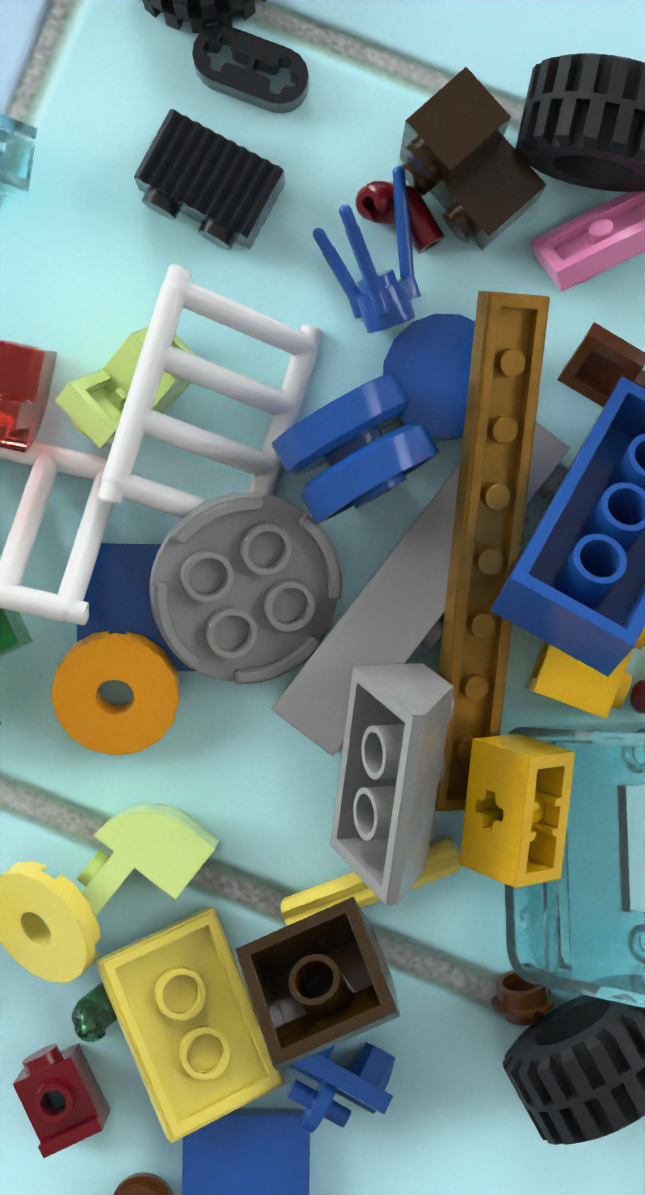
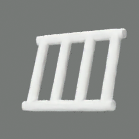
(159, 356)
(69, 602)

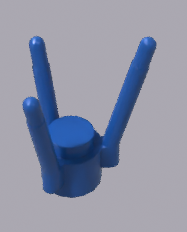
(380, 296)

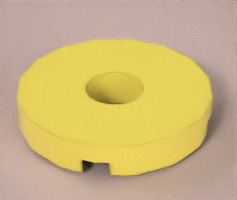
(51, 951)

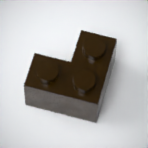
(462, 158)

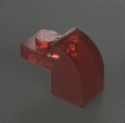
(24, 392)

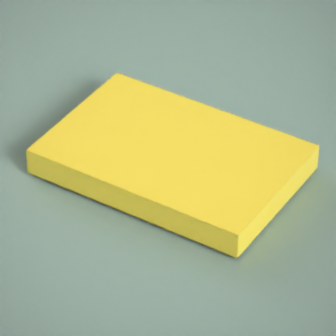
(189, 1023)

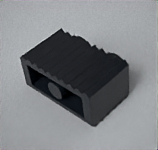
(209, 181)

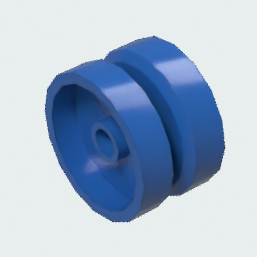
(352, 443)

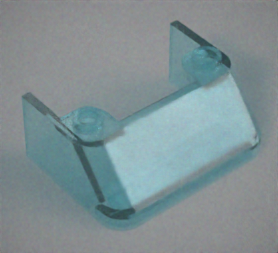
(581, 927)

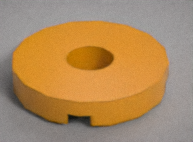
(110, 726)

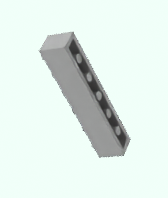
(396, 607)

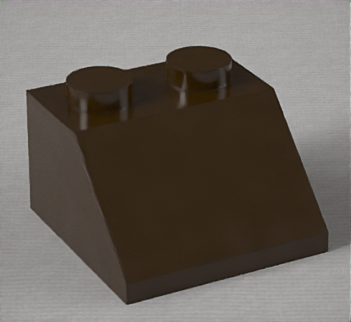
(318, 982)

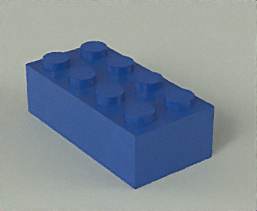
(586, 558)

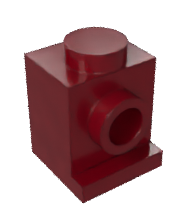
(71, 1076)

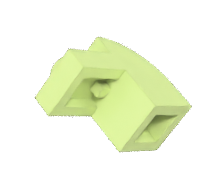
(99, 397)
(155, 841)

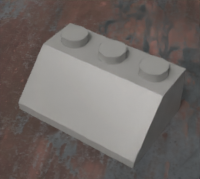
(391, 774)

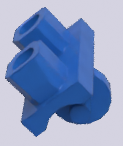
(360, 1084)

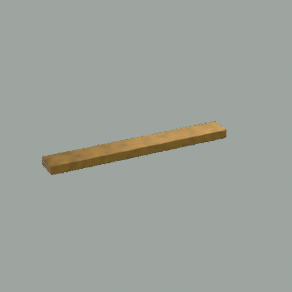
(488, 521)

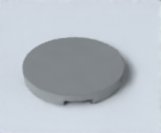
(245, 587)

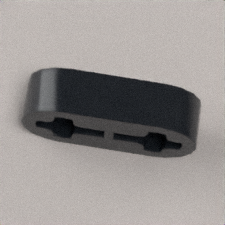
(256, 55)

